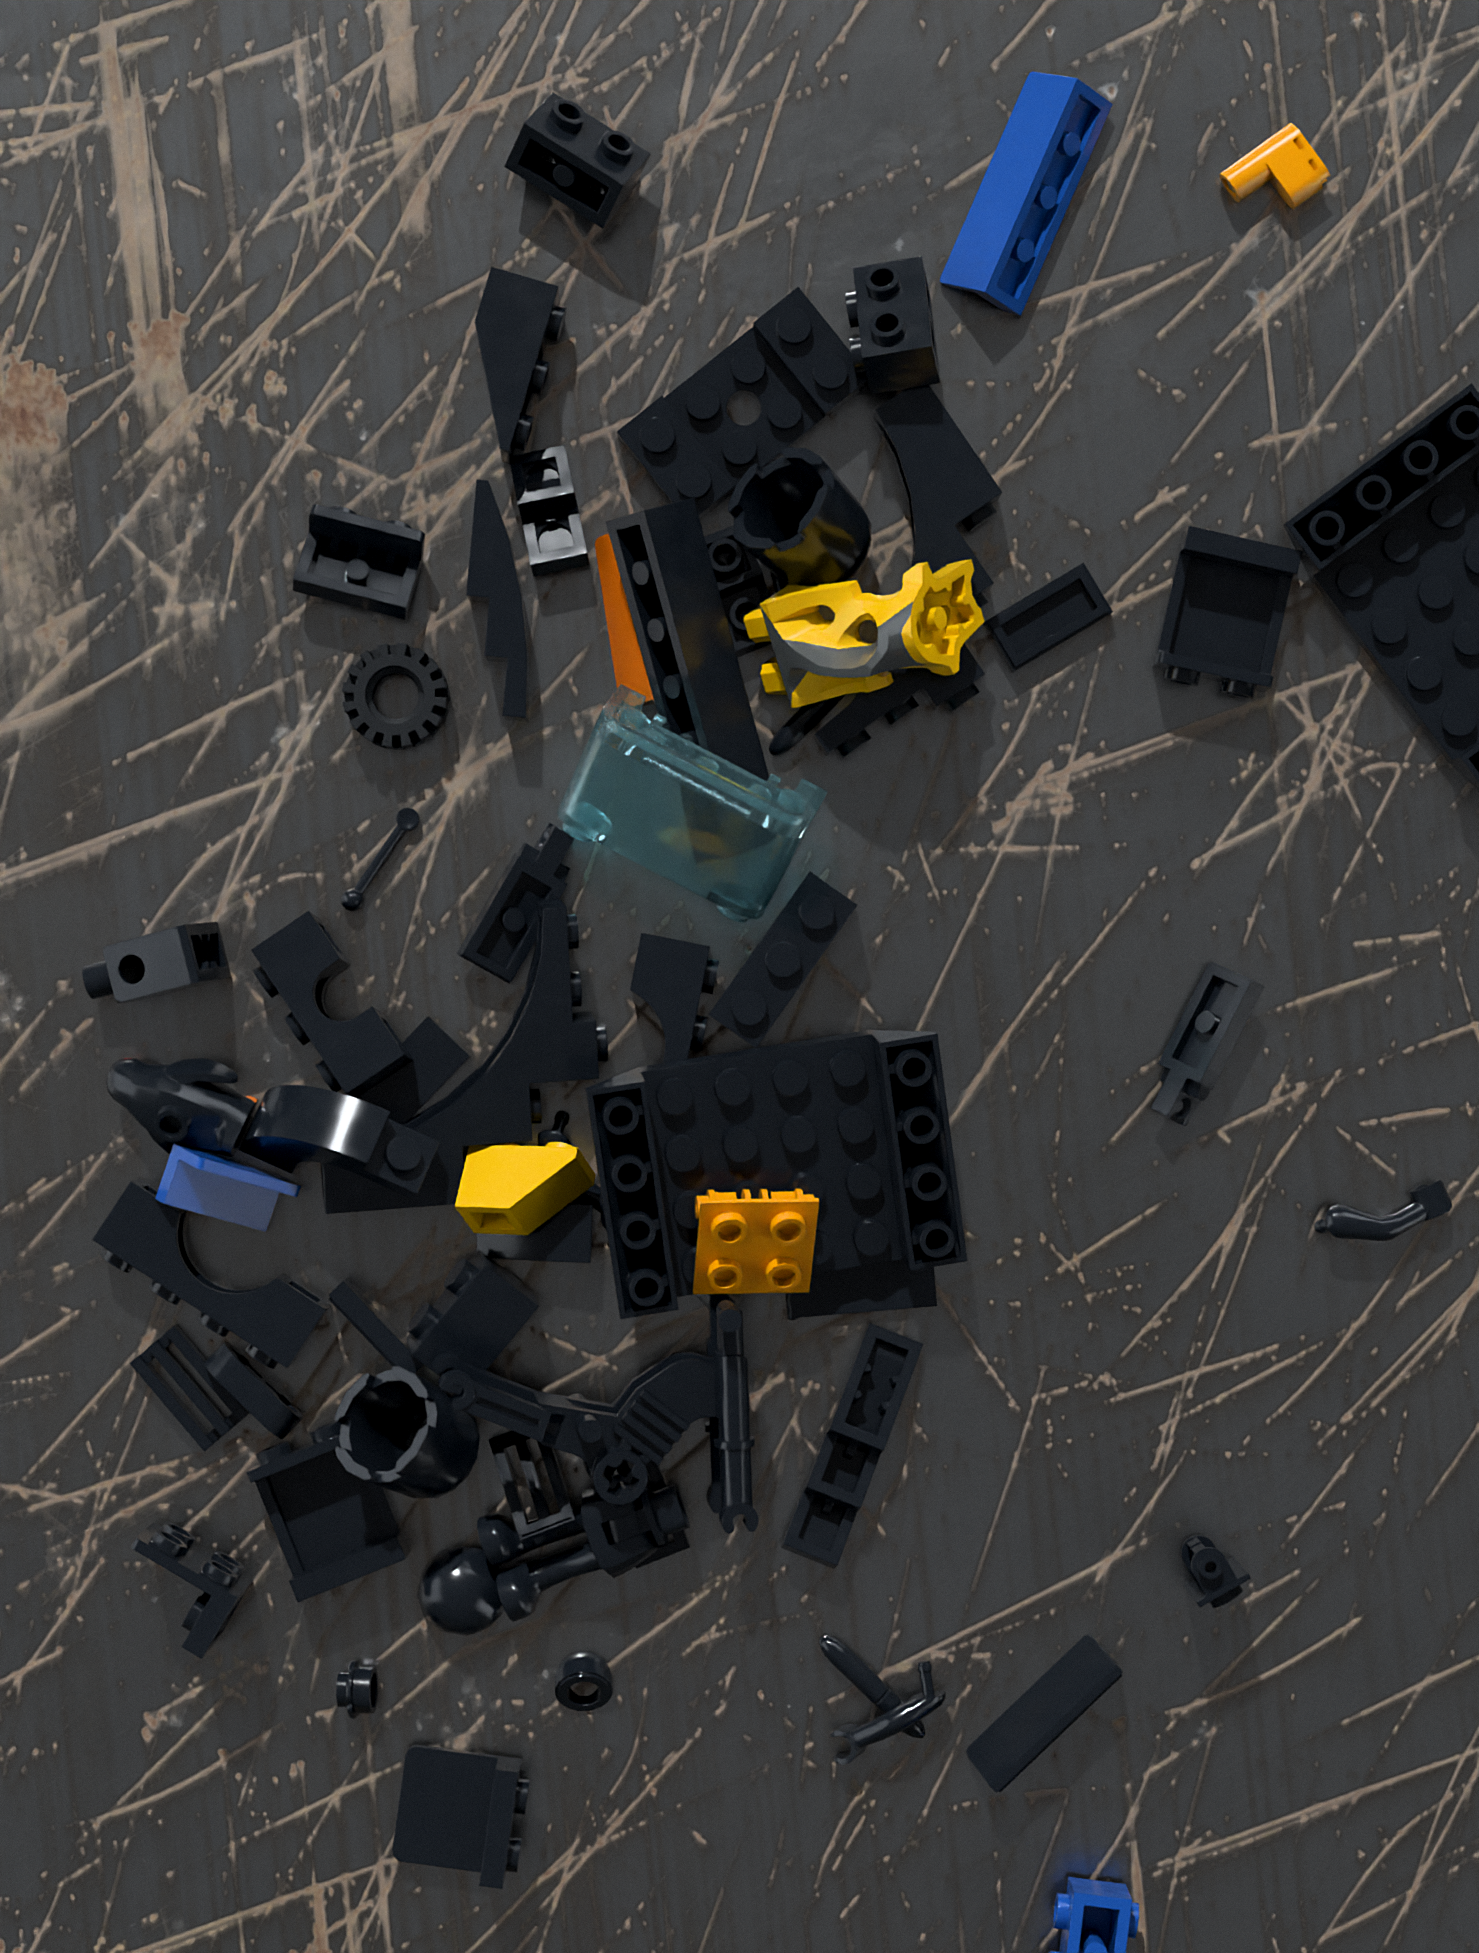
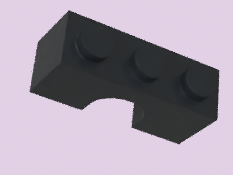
(783, 959)
(299, 967)

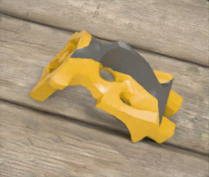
(827, 658)

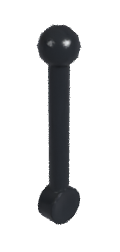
(407, 820)

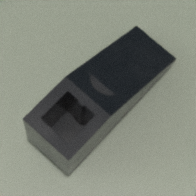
(512, 334)

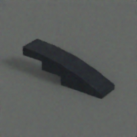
(496, 581)
(852, 1445)

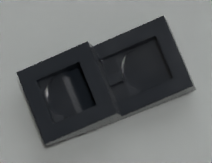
(549, 511)
(559, 1239)

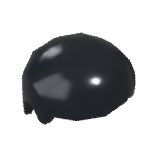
(460, 1591)

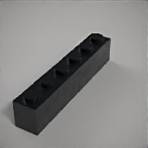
(685, 632)

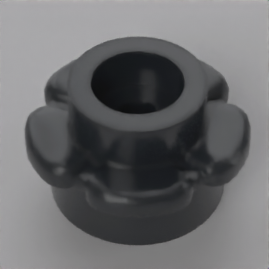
(358, 1689)

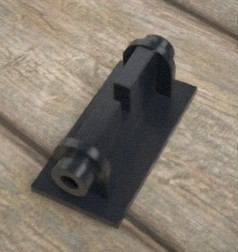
(1213, 1576)

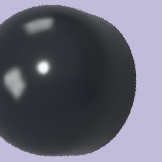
(583, 1667)

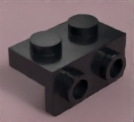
(360, 561)

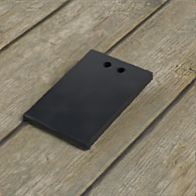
(864, 1290)

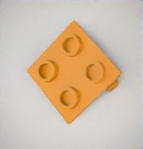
(755, 1242)

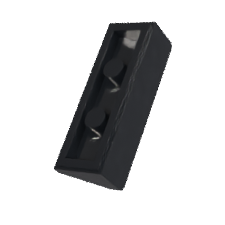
(1043, 1712)

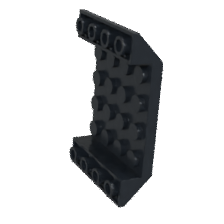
(1402, 570)
(833, 1115)

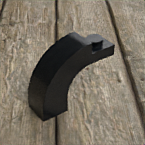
(341, 1131)

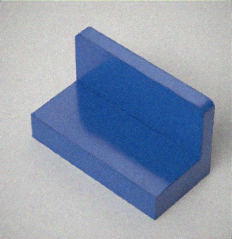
(222, 1187)

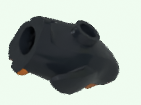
(184, 1103)

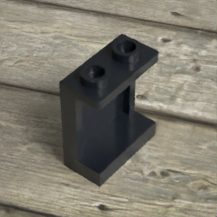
(1225, 611)
(324, 1516)

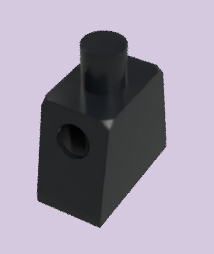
(159, 963)

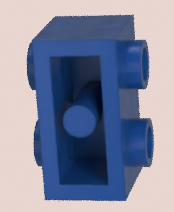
(1095, 1917)

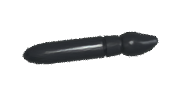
(800, 725)
(865, 1679)

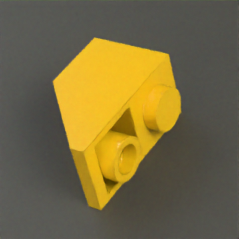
(518, 1186)

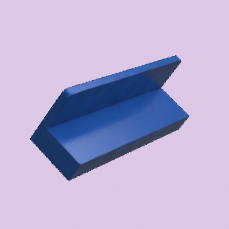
(1026, 190)

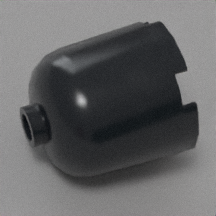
(800, 520)
(405, 1435)

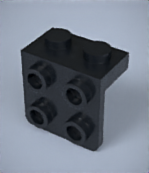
(460, 1812)

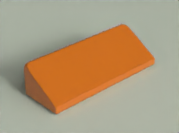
(624, 645)

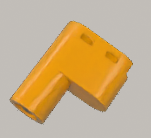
(1284, 161)

